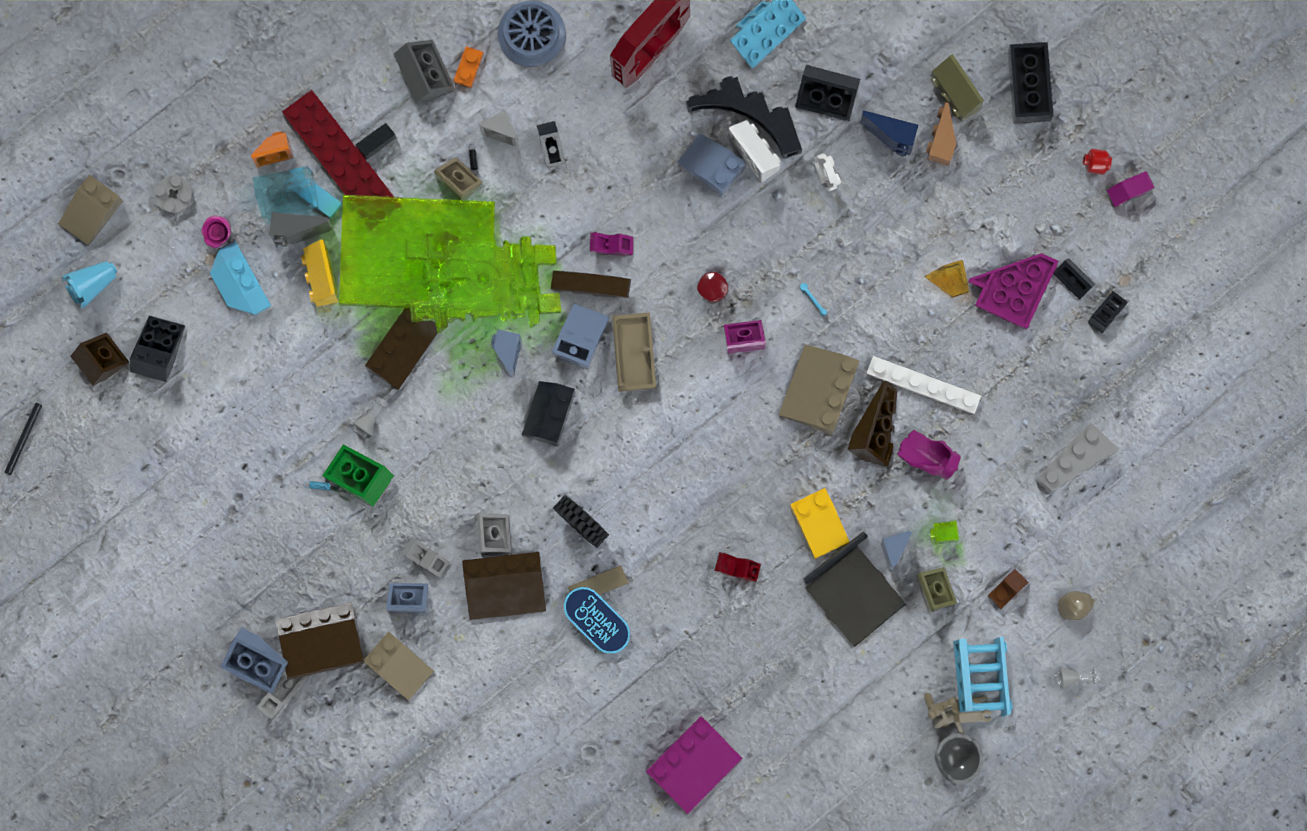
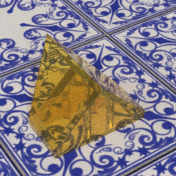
(950, 278)

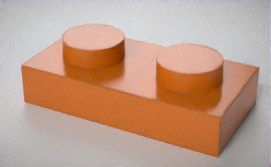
(468, 67)

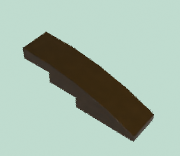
(591, 284)

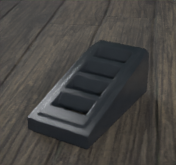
(1101, 322)

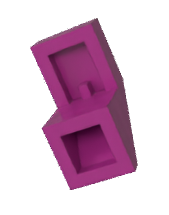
(1130, 188)
(611, 244)

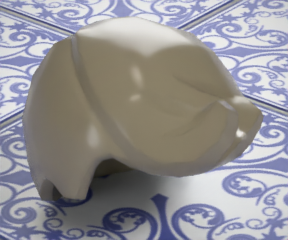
(1075, 605)

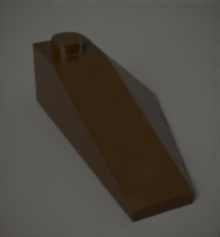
(873, 433)

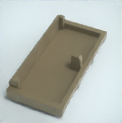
(634, 352)

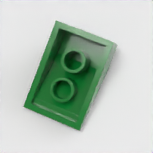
(358, 475)

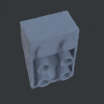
(580, 336)

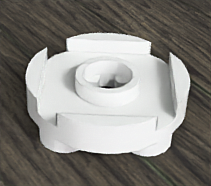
(826, 172)

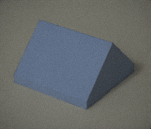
(893, 548)
(407, 598)

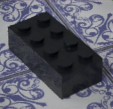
(1030, 82)

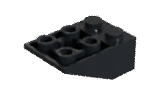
(156, 348)

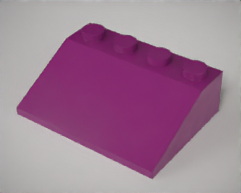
(694, 764)

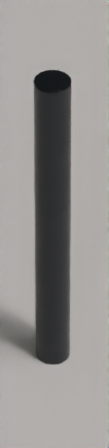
(23, 438)
(836, 557)

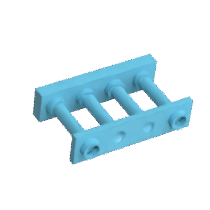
(964, 670)

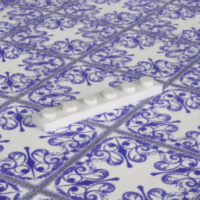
(923, 385)

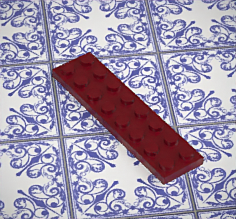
(334, 148)

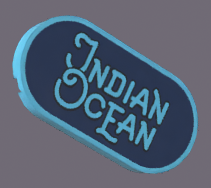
(597, 620)

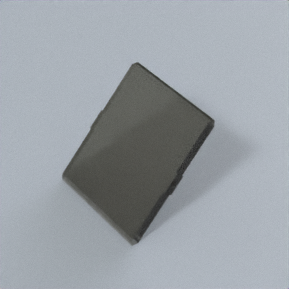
(855, 596)

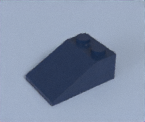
(894, 133)

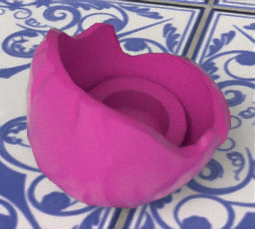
(216, 230)

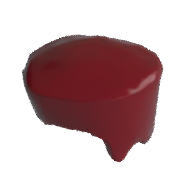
(712, 287)

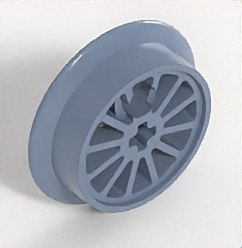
(554, 41)

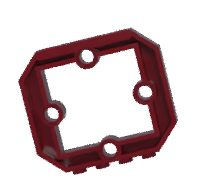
(648, 39)

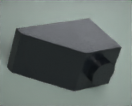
(551, 144)

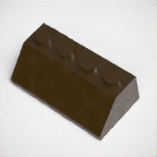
(401, 349)

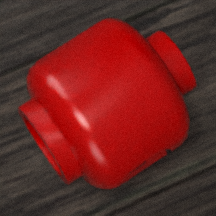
(1097, 161)

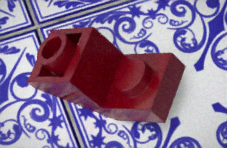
(737, 567)

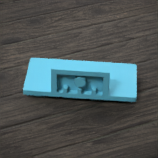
(765, 29)

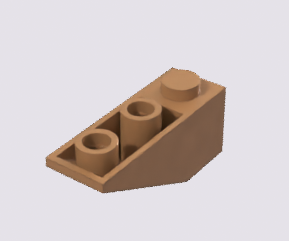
(944, 141)

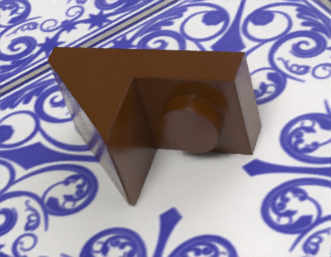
(1008, 588)

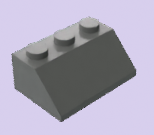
(423, 70)

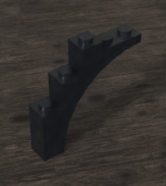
(754, 106)

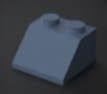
(507, 349)

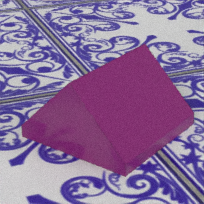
(744, 336)

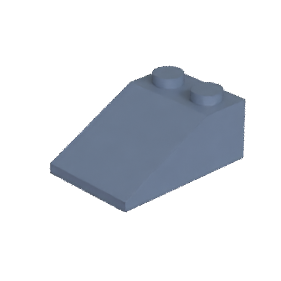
(712, 164)
(254, 661)

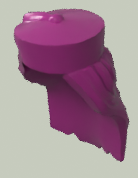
(929, 455)

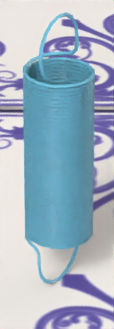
(320, 485)

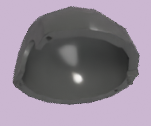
(959, 758)

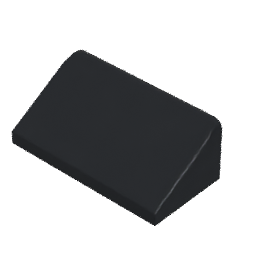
(376, 141)
(1074, 278)

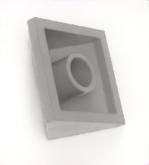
(499, 129)
(493, 533)

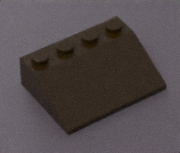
(504, 585)
(320, 640)

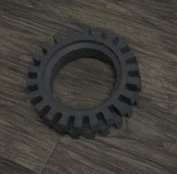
(581, 521)

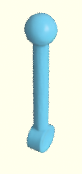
(804, 287)

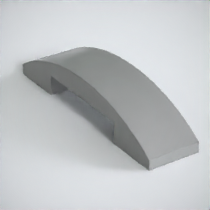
(284, 691)

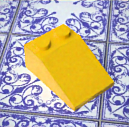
(819, 523)

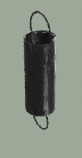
(473, 159)

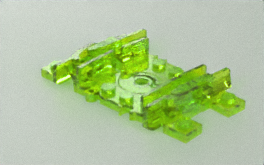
(509, 284)

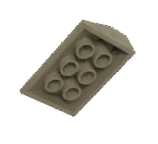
(819, 388)

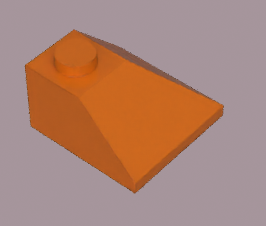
(272, 150)

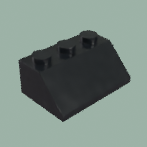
(827, 92)
(549, 412)

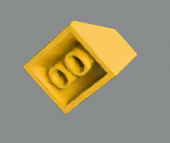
(319, 274)

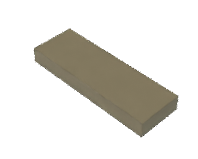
(604, 582)

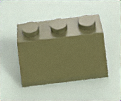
(956, 88)

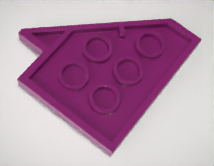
(1015, 289)

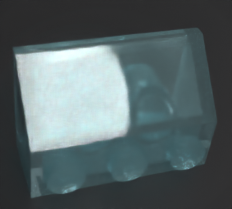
(285, 191)

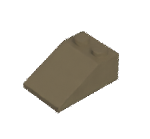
(90, 210)
(398, 666)

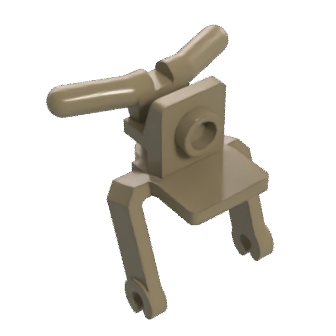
(943, 717)

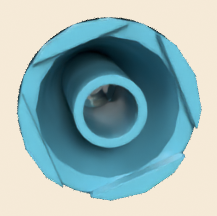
(89, 282)

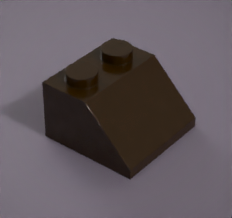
(99, 358)

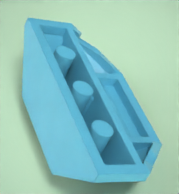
(238, 281)

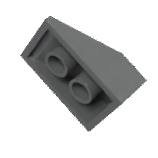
(295, 228)

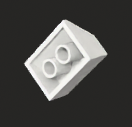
(754, 150)

